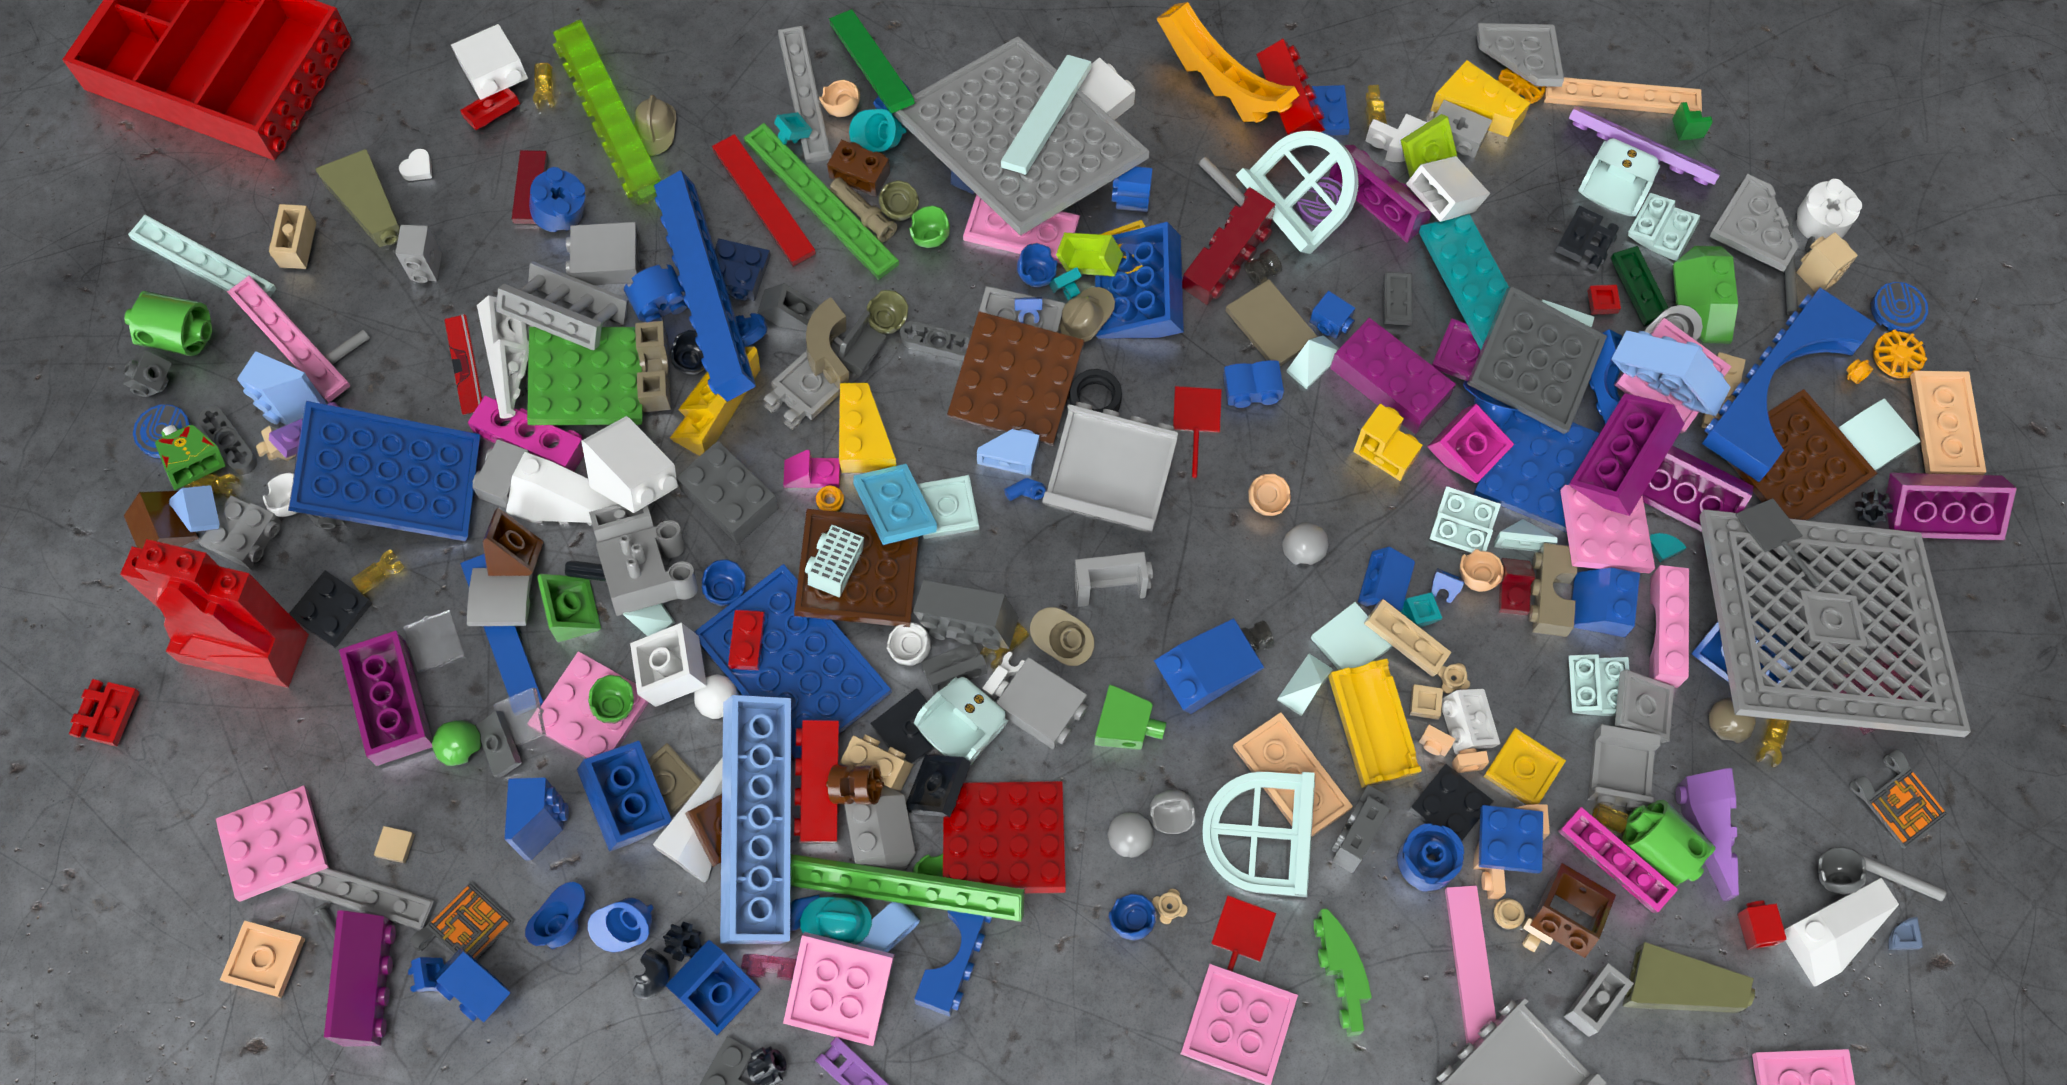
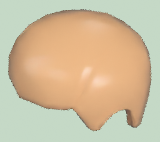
(840, 98)
(1269, 494)
(1481, 570)

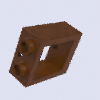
(1594, 901)

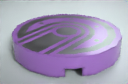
(1312, 205)

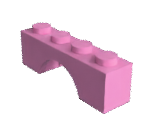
(1671, 645)

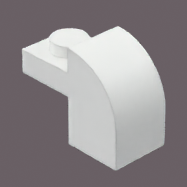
(1389, 138)

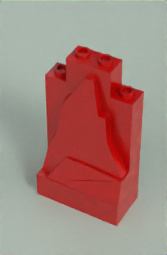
(216, 614)

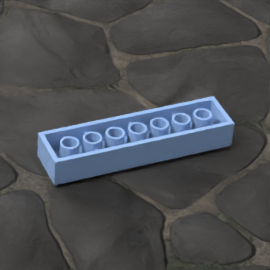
(756, 820)

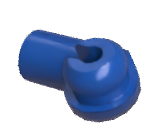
(1027, 488)
(797, 908)

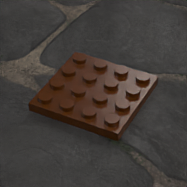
(1015, 377)
(1816, 462)
(879, 584)

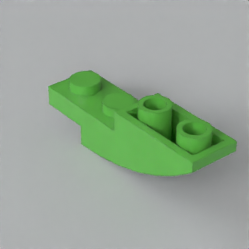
(1342, 959)

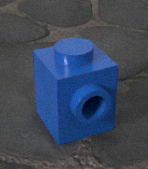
(1332, 315)

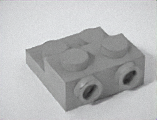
(242, 532)

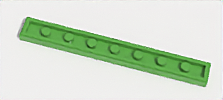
(821, 201)
(907, 887)

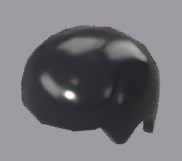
(686, 354)
(655, 975)

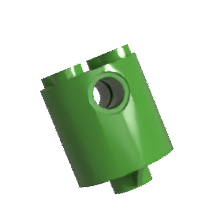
(169, 323)
(1667, 842)

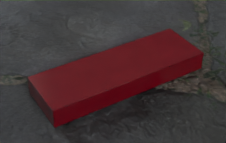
(529, 167)

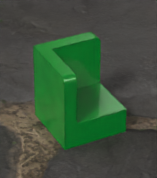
(1690, 123)

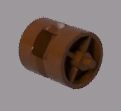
(855, 784)

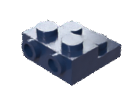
(741, 268)

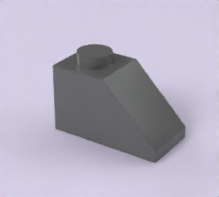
(786, 307)

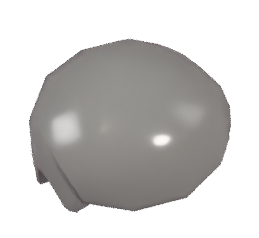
(1305, 544)
(1172, 812)
(1130, 834)

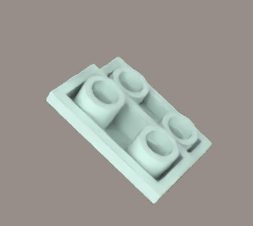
(1663, 227)
(1879, 434)
(1464, 521)
(1595, 683)

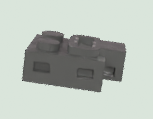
(1360, 829)

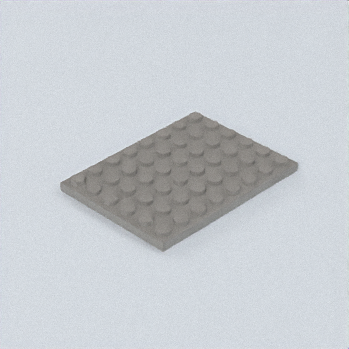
(980, 110)

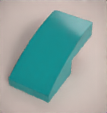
(1421, 610)

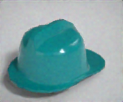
(876, 130)
(837, 919)

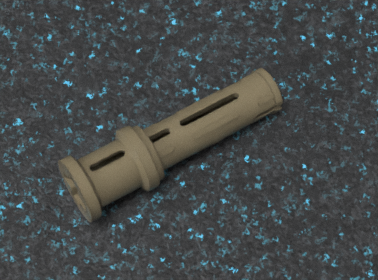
(870, 216)

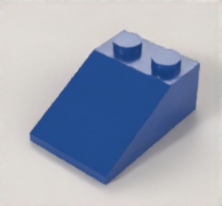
(1209, 665)

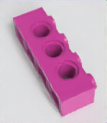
(487, 423)
(1617, 860)

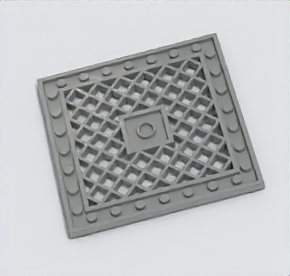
(1834, 623)

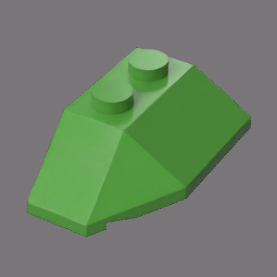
(1708, 284)

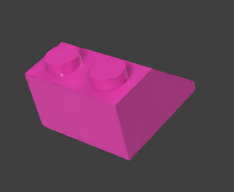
(1471, 444)

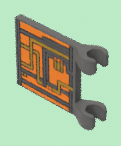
(1902, 803)
(465, 922)

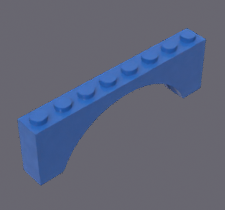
(1744, 430)

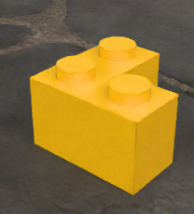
(1385, 444)

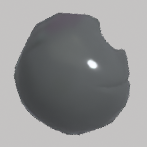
(1842, 870)

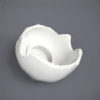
(279, 495)
(909, 645)
(711, 698)

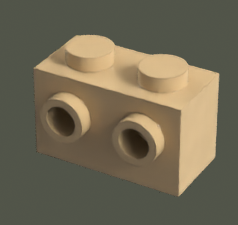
(292, 236)
(1826, 262)
(891, 762)

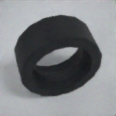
(1099, 377)

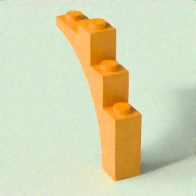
(1226, 77)

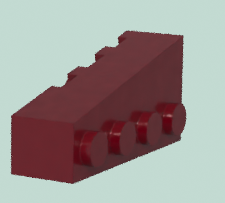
(1230, 247)

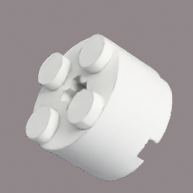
(1827, 210)

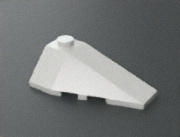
(551, 493)
(1835, 934)

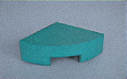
(1665, 546)

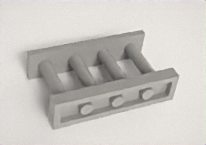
(556, 319)

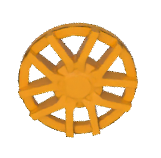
(1521, 86)
(1899, 354)

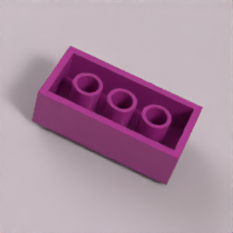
(1392, 375)
(386, 698)

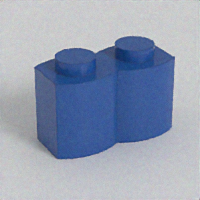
(1133, 189)
(1253, 383)

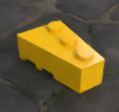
(1485, 96)
(861, 432)

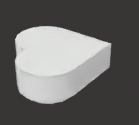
(417, 166)

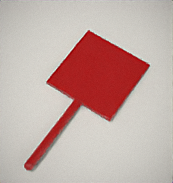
(1197, 411)
(1243, 930)

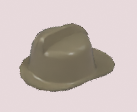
(655, 125)
(1087, 313)
(1062, 636)

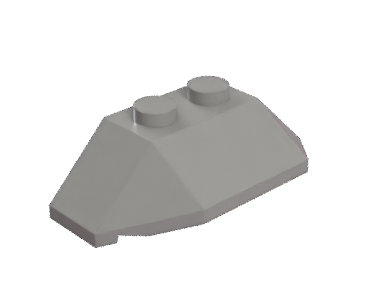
(881, 832)

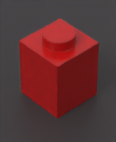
(1761, 925)

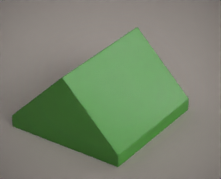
(568, 606)

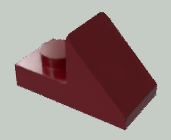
(1516, 586)

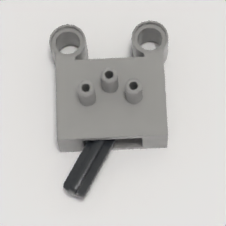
(636, 570)

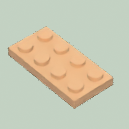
(1947, 422)
(1281, 750)

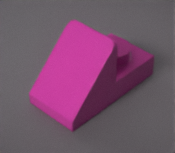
(810, 472)

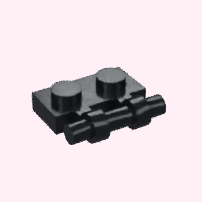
(1579, 234)

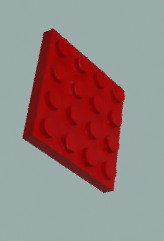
(1007, 836)

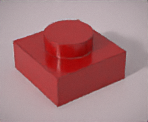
(1604, 299)

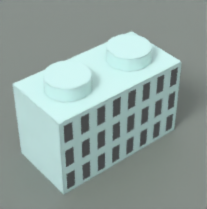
(834, 561)

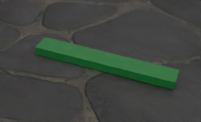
(871, 61)

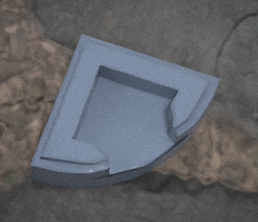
(1906, 936)

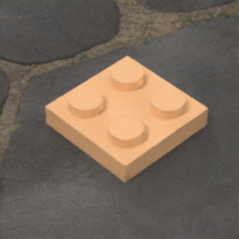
(262, 959)

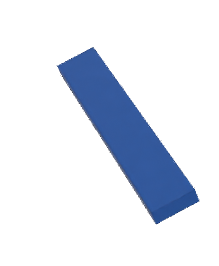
(506, 647)

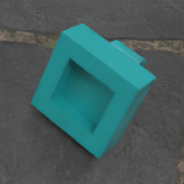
(792, 127)
(1067, 284)

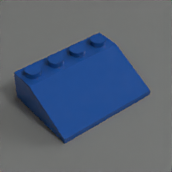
(1152, 297)

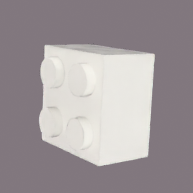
(668, 664)

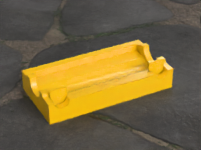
(1374, 723)

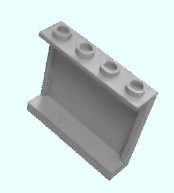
(1111, 467)
(1516, 1052)

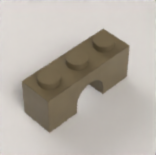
(653, 354)
(1550, 612)

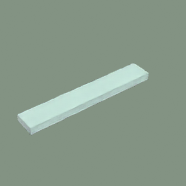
(1046, 114)
(193, 255)

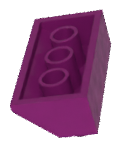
(1385, 196)
(1628, 453)
(1690, 485)
(1951, 505)
(359, 979)

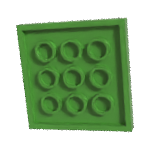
(580, 384)

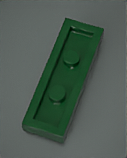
(1639, 284)

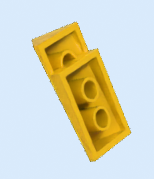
(708, 413)

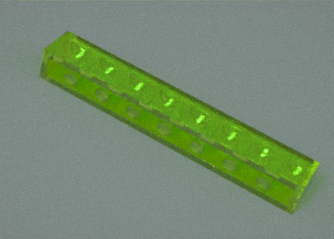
(608, 110)

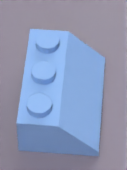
(277, 389)

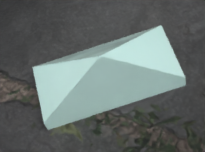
(1312, 361)
(1523, 537)
(651, 619)
(1305, 684)

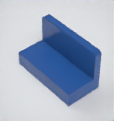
(1386, 578)

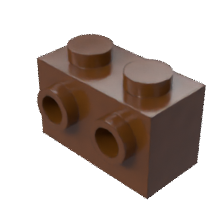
(859, 167)

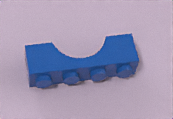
(1605, 376)
(941, 986)

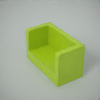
(1090, 253)

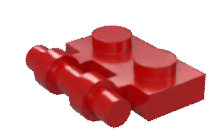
(111, 713)

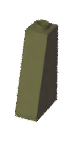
(360, 191)
(1684, 983)

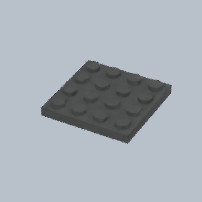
(1537, 360)

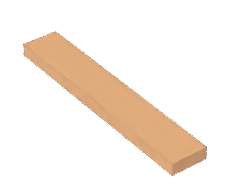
(1623, 96)

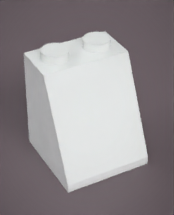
(627, 465)

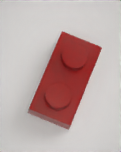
(487, 109)
(746, 640)

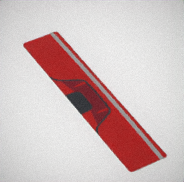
(463, 363)

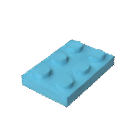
(894, 504)

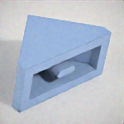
(196, 508)

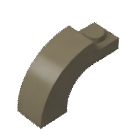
(822, 329)

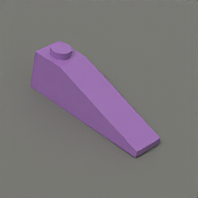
(1707, 806)

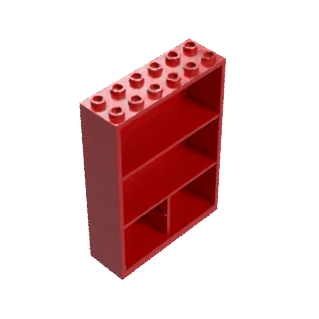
(213, 64)

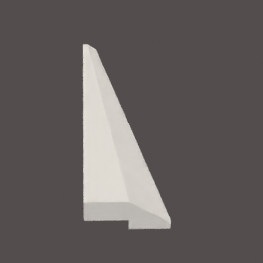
(506, 351)
(679, 838)

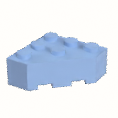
(1673, 369)

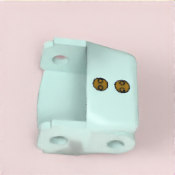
(1620, 177)
(961, 720)

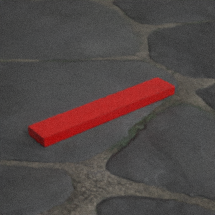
(764, 200)

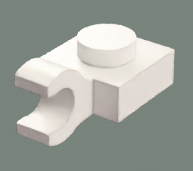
(999, 679)

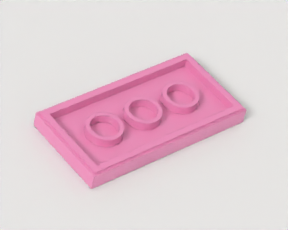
(989, 229)

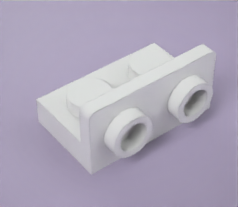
(1469, 720)

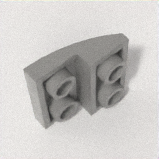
(498, 599)

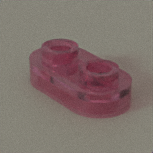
(760, 964)

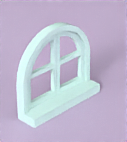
(1284, 215)
(1299, 834)

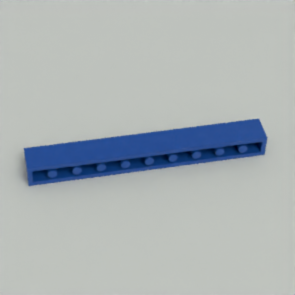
(704, 287)

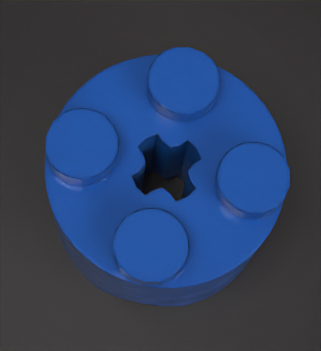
(556, 200)
(656, 293)
(1426, 873)

